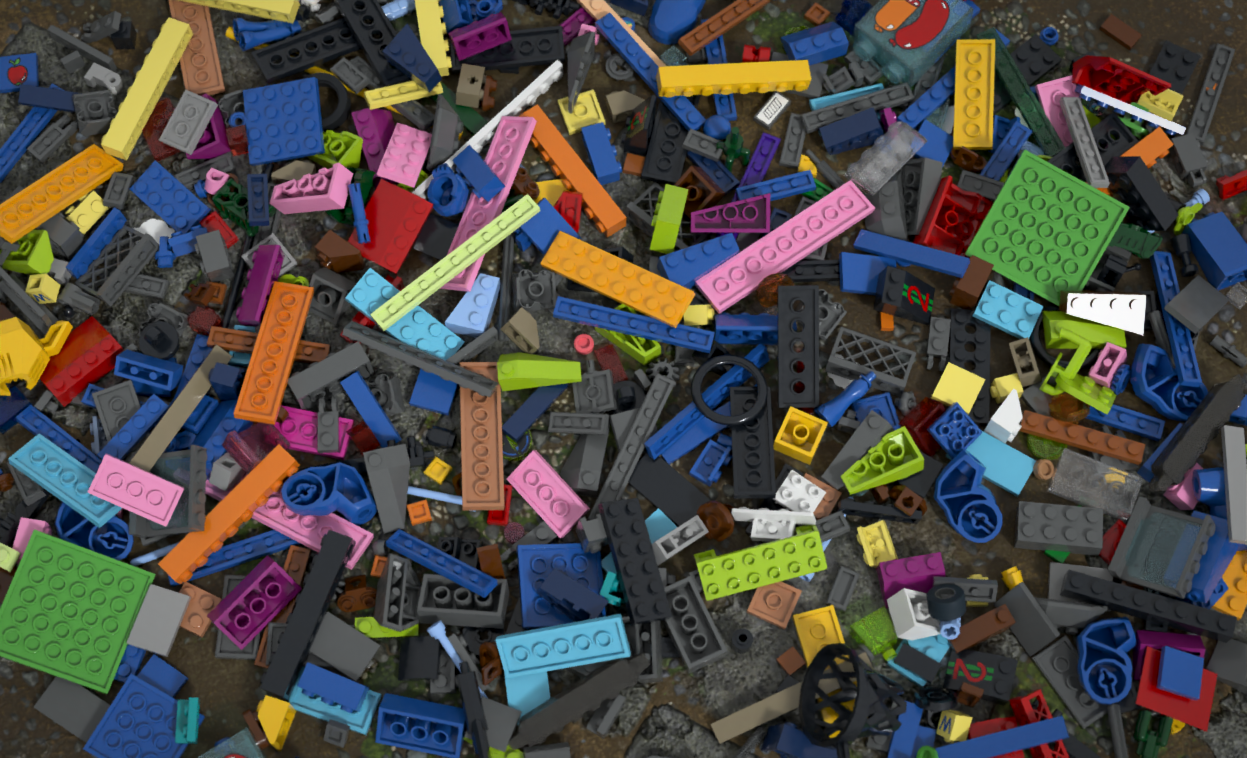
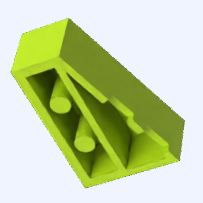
(668, 218)
(639, 348)

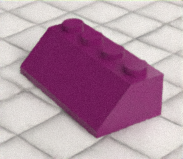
(376, 130)
(255, 297)
(254, 602)

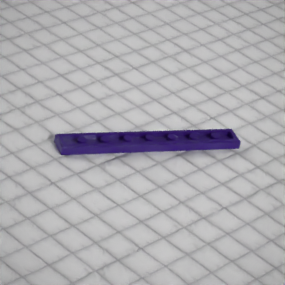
(758, 165)

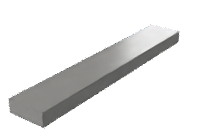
(1084, 142)
(1235, 482)

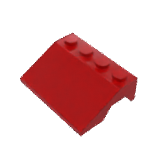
(1115, 78)
(952, 218)
(393, 225)
(82, 360)

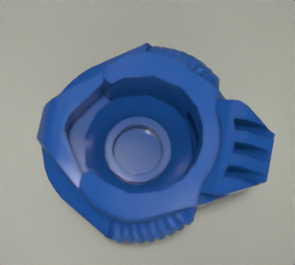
(447, 191)

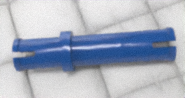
(359, 213)

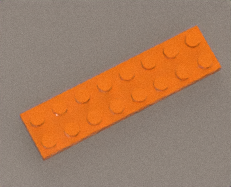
(274, 353)

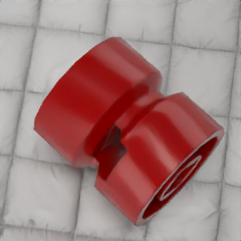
(752, 54)

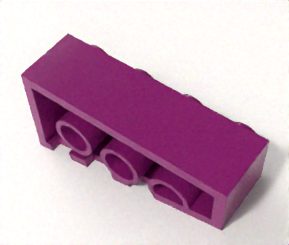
(742, 216)

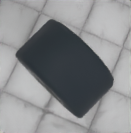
(946, 602)

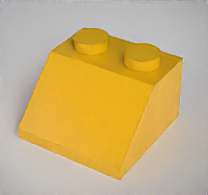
(800, 435)
(275, 719)

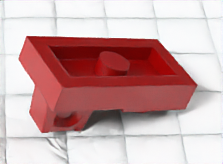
(1232, 185)

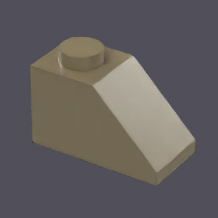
(621, 105)
(293, 171)
(523, 331)

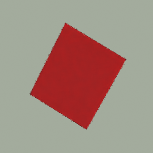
(1172, 705)

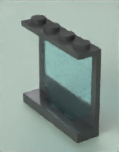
(189, 471)
(1161, 549)

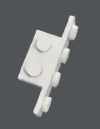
(773, 524)

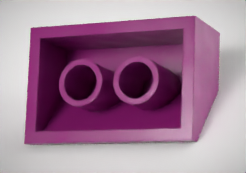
(480, 36)
(214, 138)
(909, 573)
(1184, 642)

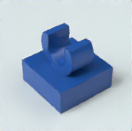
(522, 240)

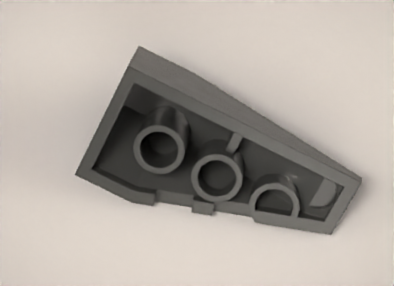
(579, 59)
(919, 185)
(864, 438)
(585, 464)
(389, 479)

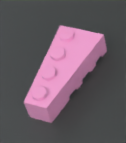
(313, 192)

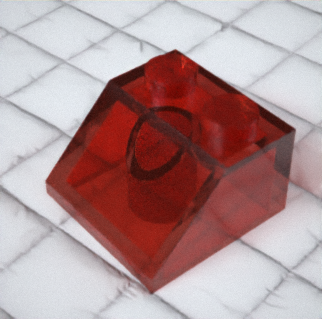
(920, 420)

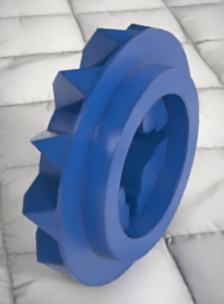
(1121, 379)

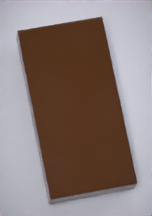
(1120, 32)
(969, 694)

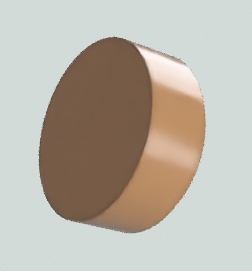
(1043, 469)

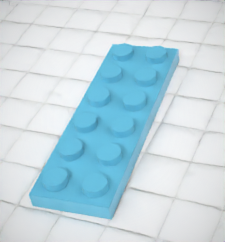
(415, 328)
(63, 478)
(563, 646)

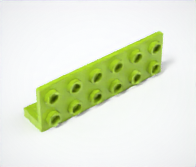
(761, 563)

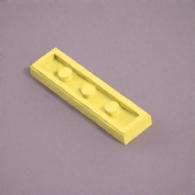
(398, 93)

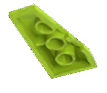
(339, 148)
(32, 256)
(1095, 332)
(531, 371)
(887, 462)

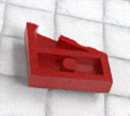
(569, 207)

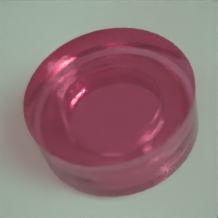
(513, 532)

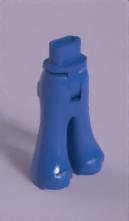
(256, 33)
(835, 408)

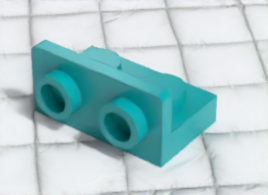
(611, 588)
(187, 721)

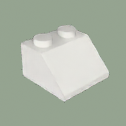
(1005, 422)
(911, 615)

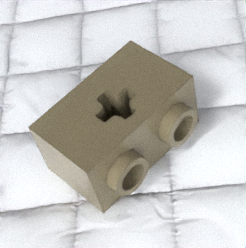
(470, 86)
(1025, 362)

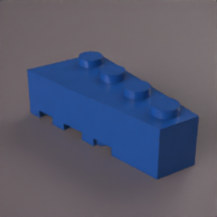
(695, 261)

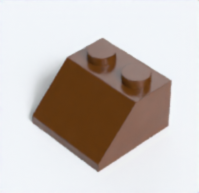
(702, 191)
(338, 254)

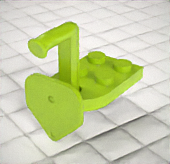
(1074, 384)

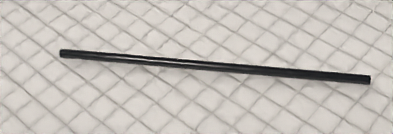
(239, 272)

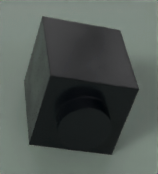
(125, 37)

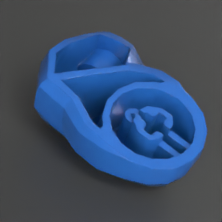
(673, 19)
(1158, 384)
(329, 489)
(1210, 490)
(966, 502)
(109, 540)
(1103, 659)

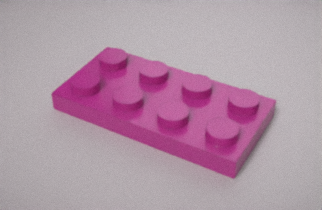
(302, 432)

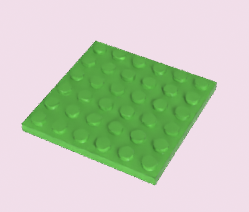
(1046, 228)
(71, 611)

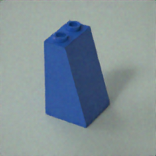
(1218, 250)
(1214, 562)

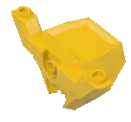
(25, 354)

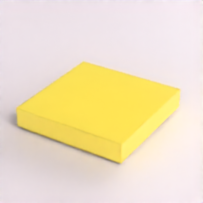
(585, 113)
(958, 386)

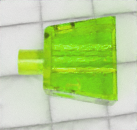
(876, 633)

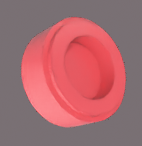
(583, 344)

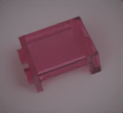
(254, 444)

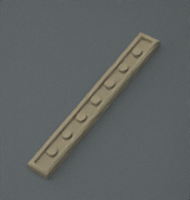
(178, 412)
(774, 706)

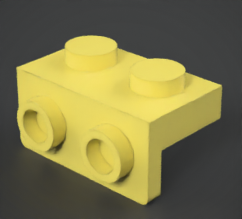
(1163, 104)
(87, 211)
(876, 543)

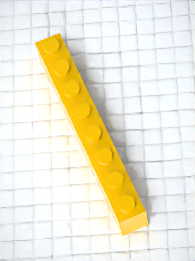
(733, 78)

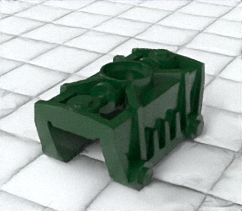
(365, 179)
(231, 210)
(1136, 240)

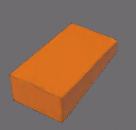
(886, 322)

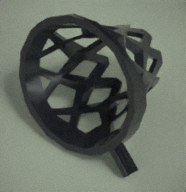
(868, 696)

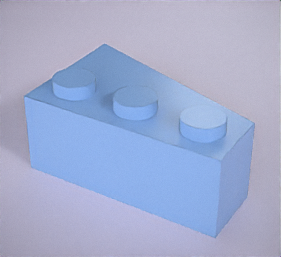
(476, 307)

